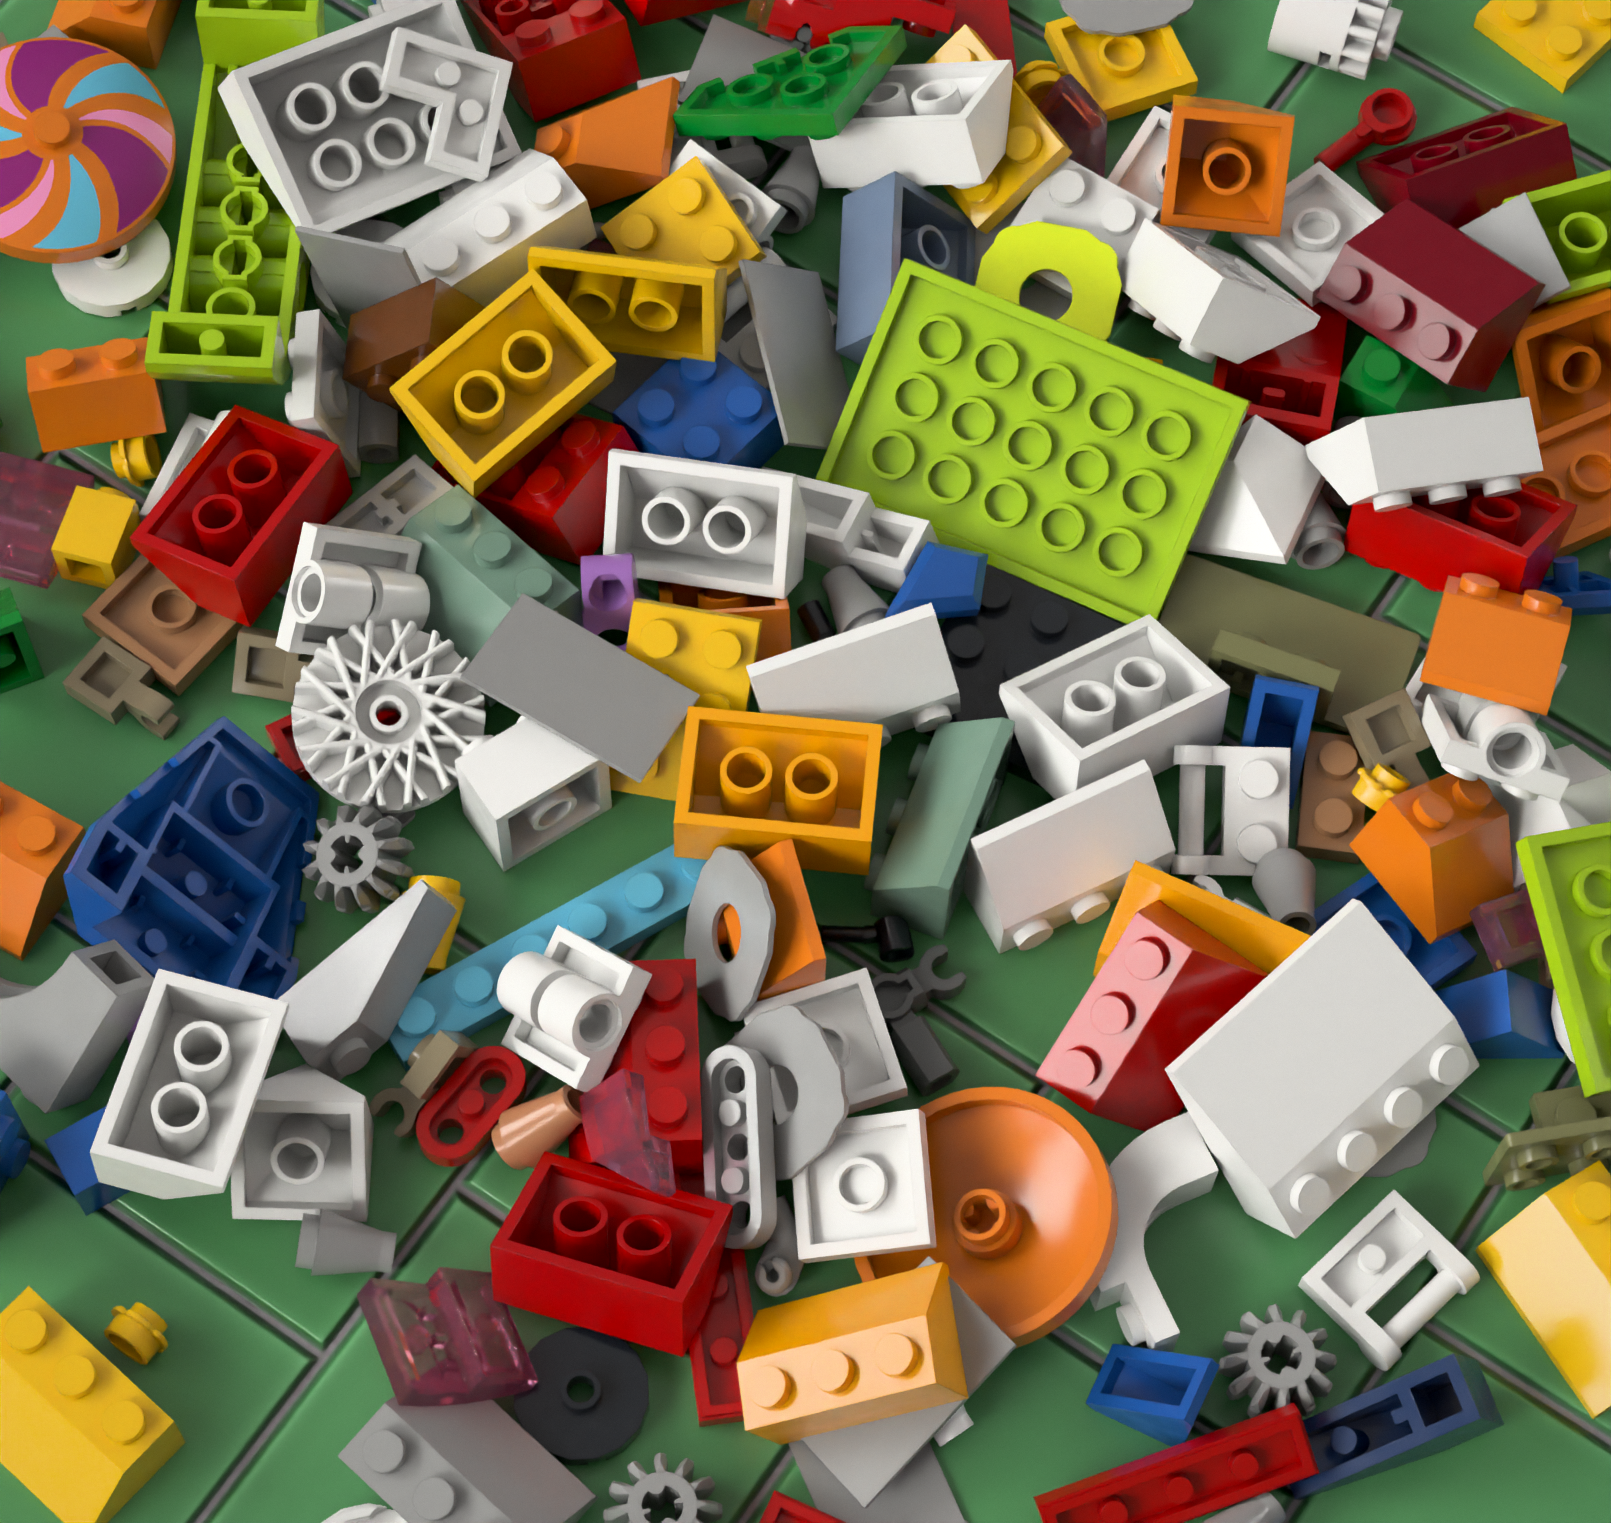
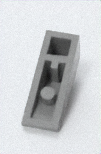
(362, 988)

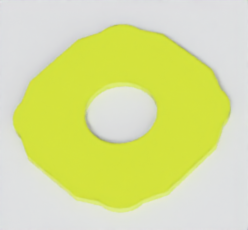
(1071, 251)

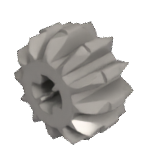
(337, 866)
(1254, 1349)
(661, 1487)

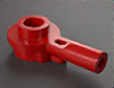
(1383, 119)

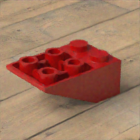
(558, 49)
(1293, 382)
(558, 489)

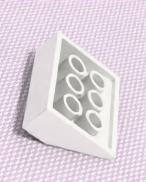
(329, 134)
(1321, 1070)

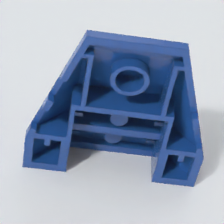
(202, 866)

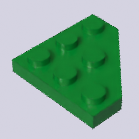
(796, 93)

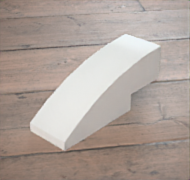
(852, 531)

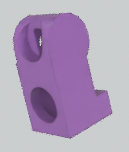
(608, 592)

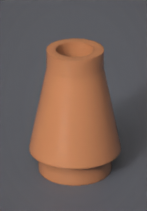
(536, 1127)

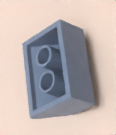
(879, 230)

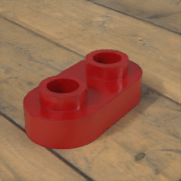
(468, 1107)

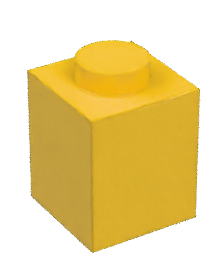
(95, 536)

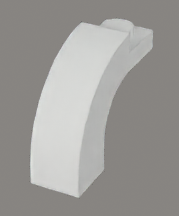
(1150, 1177)

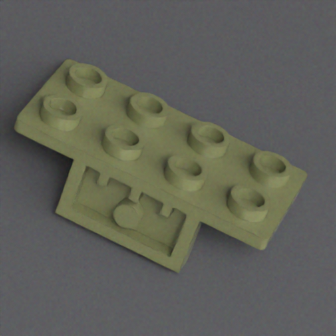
(1267, 630)
(1566, 1139)

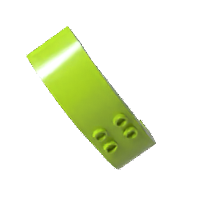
(237, 250)

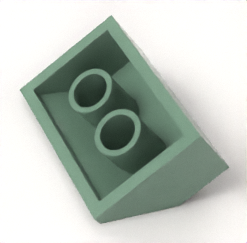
(479, 572)
(932, 830)

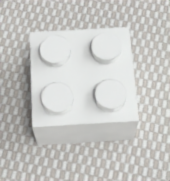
(529, 790)

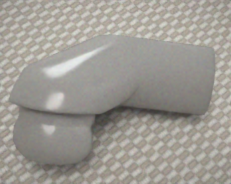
(779, 1263)

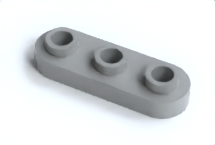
(727, 1121)

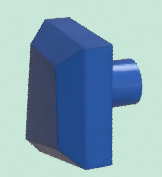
(947, 579)
(1581, 591)

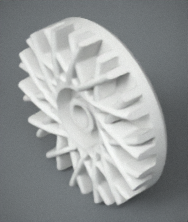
(376, 673)

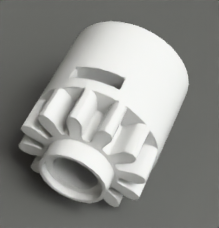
(1336, 33)

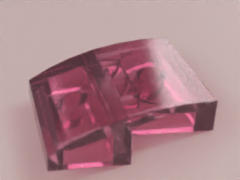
(31, 513)
(446, 1339)

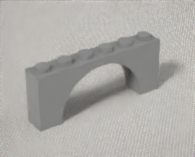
(72, 1025)

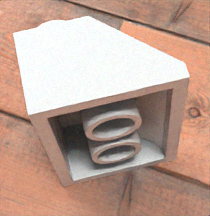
(925, 124)
(486, 230)
(1208, 297)
(1431, 454)
(706, 523)
(873, 674)
(1114, 706)
(1066, 858)
(186, 1088)

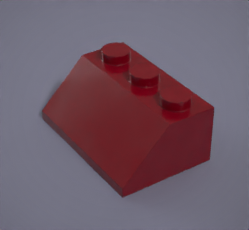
(1472, 165)
(1432, 294)

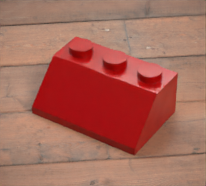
(239, 511)
(1495, 537)
(1141, 1013)
(665, 1050)
(610, 1254)

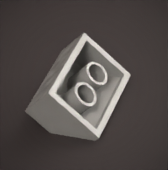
(463, 1467)

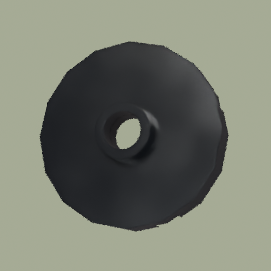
(589, 1429)

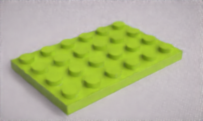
(1033, 443)

